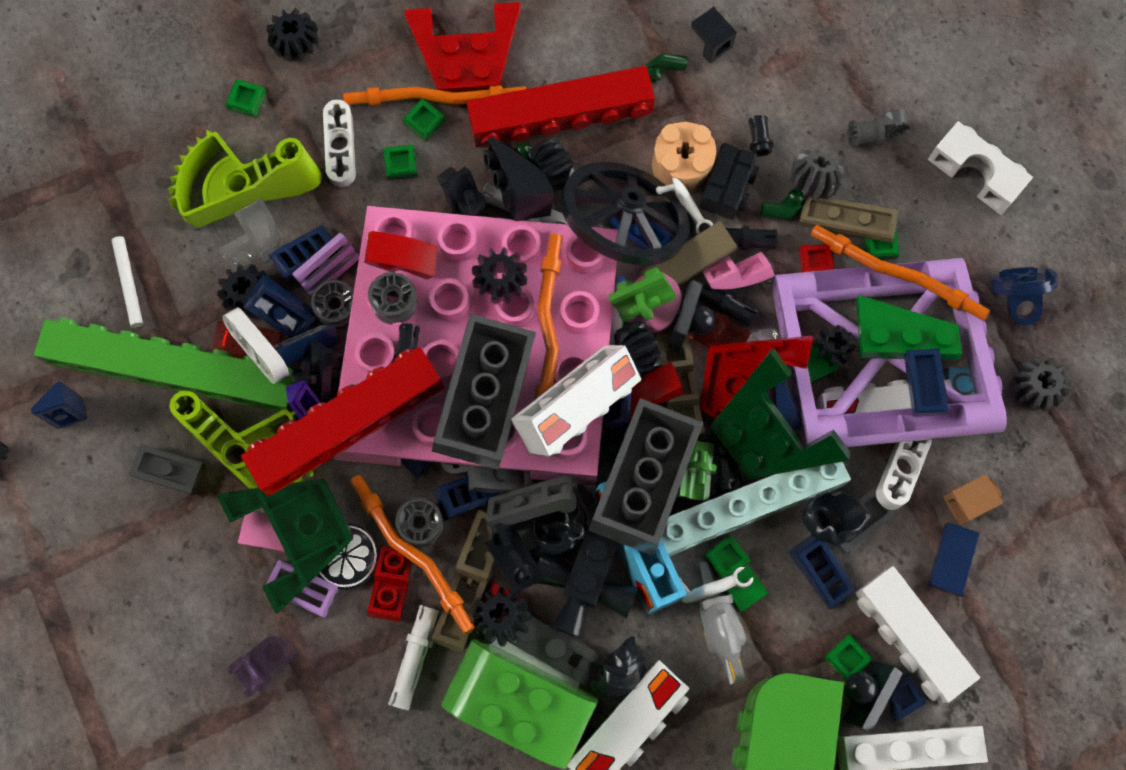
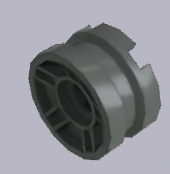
(397, 286)
(328, 294)
(406, 524)

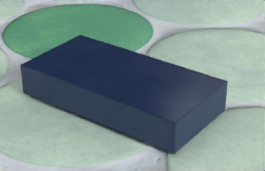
(926, 382)
(953, 559)

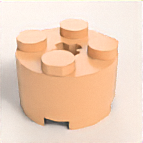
(685, 141)

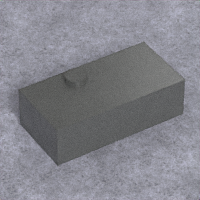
(483, 391)
(646, 477)

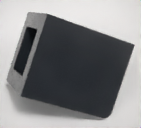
(715, 33)

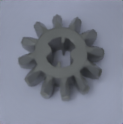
(816, 174)
(1049, 378)

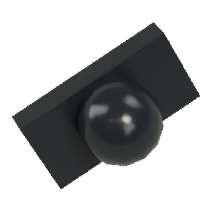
(693, 319)
(869, 694)

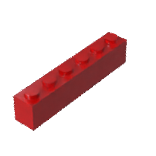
(561, 106)
(342, 421)

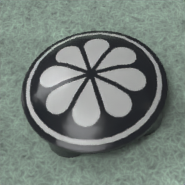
(355, 562)

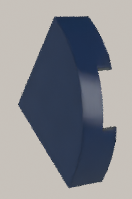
(905, 698)

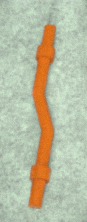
(375, 96)
(550, 268)
(956, 298)
(450, 600)

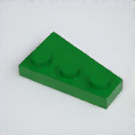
(891, 330)

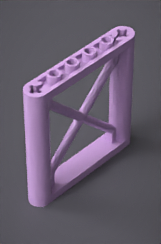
(967, 414)

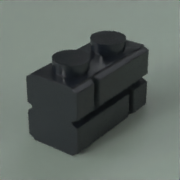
(728, 181)

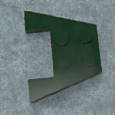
(761, 436)
(306, 526)

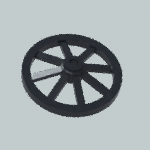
(628, 207)

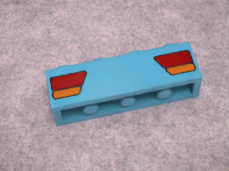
(653, 575)

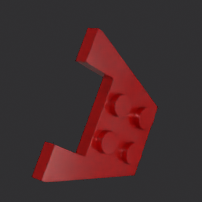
(469, 59)
(733, 363)

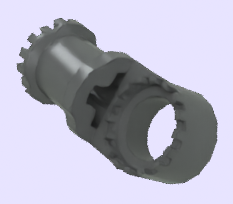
(875, 131)

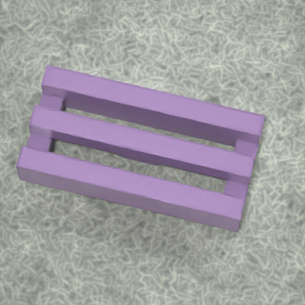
(328, 268)
(327, 600)

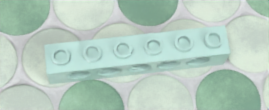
(749, 505)

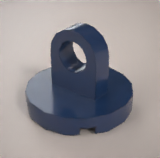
(1024, 285)

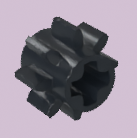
(842, 343)

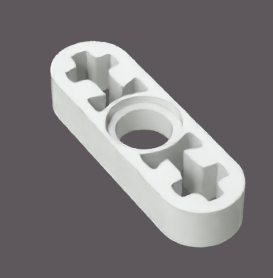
(346, 154)
(255, 345)
(893, 475)

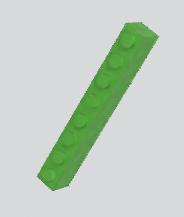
(160, 364)

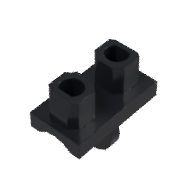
(461, 192)
(318, 371)

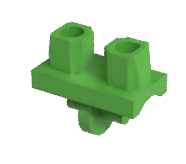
(642, 296)
(698, 473)

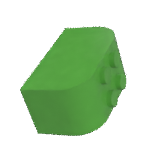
(519, 703)
(789, 724)

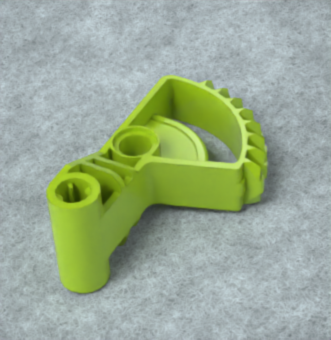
(274, 176)
(219, 437)

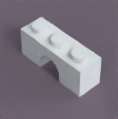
(966, 149)

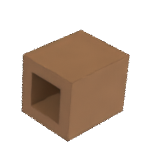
(973, 499)

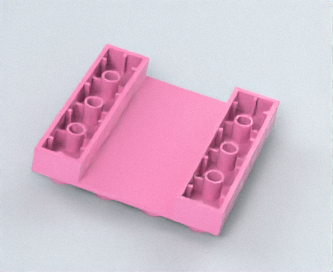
(443, 306)

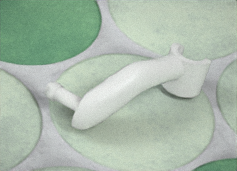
(687, 201)
(714, 588)

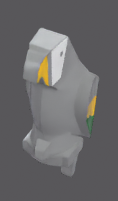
(722, 629)

